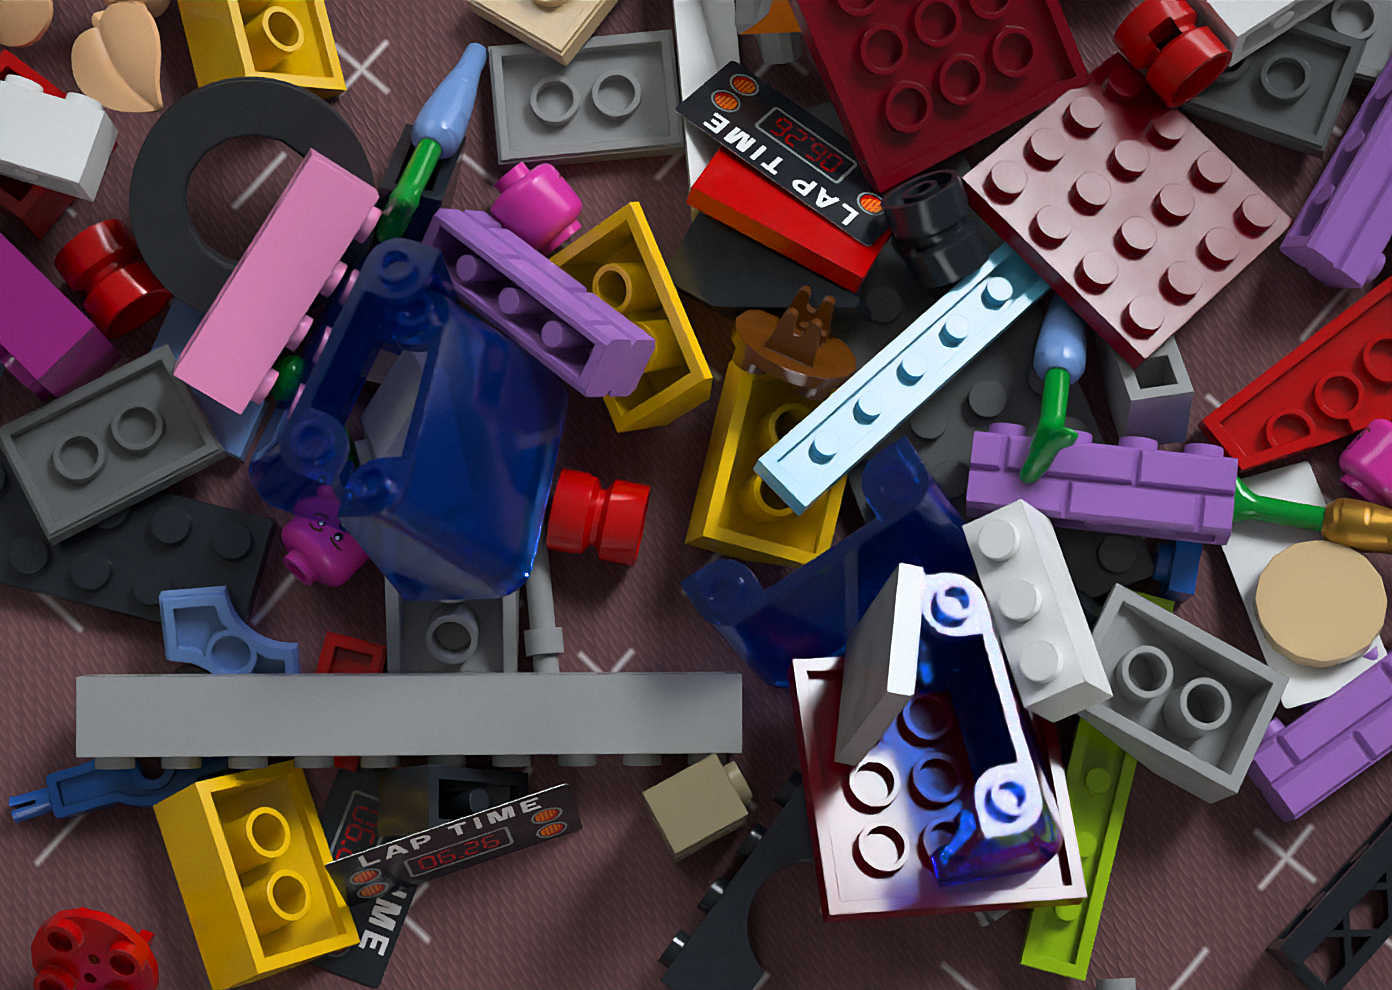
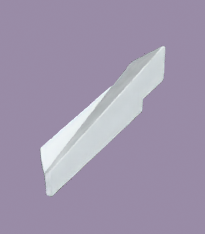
(704, 45)

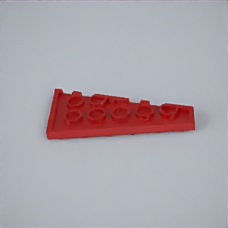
(1315, 392)

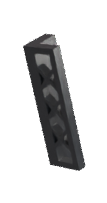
(1332, 908)

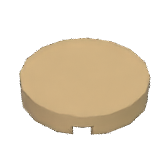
(1320, 603)

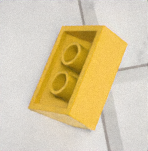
(263, 40)
(628, 273)
(733, 504)
(254, 873)

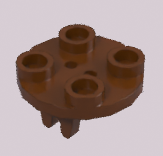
(794, 346)

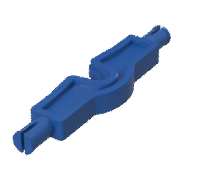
(88, 789)

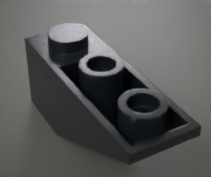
(739, 275)

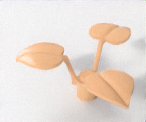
(110, 62)

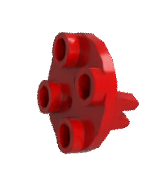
(92, 952)

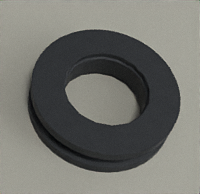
(181, 140)

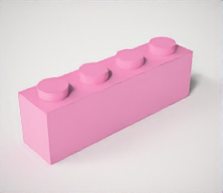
(277, 282)

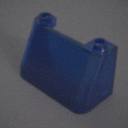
(304, 446)
(475, 467)
(827, 597)
(1013, 807)

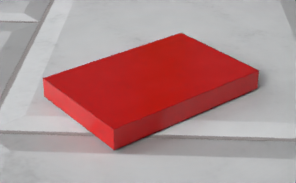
(773, 216)

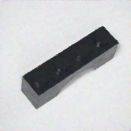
(719, 949)

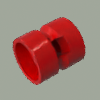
(1175, 51)
(108, 271)
(598, 517)

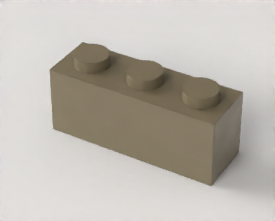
(698, 806)

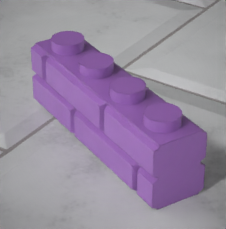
(1350, 208)
(540, 304)
(1109, 486)
(1326, 742)

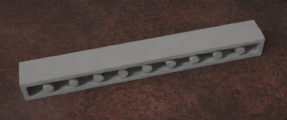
(407, 715)

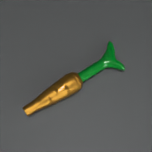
(1343, 521)

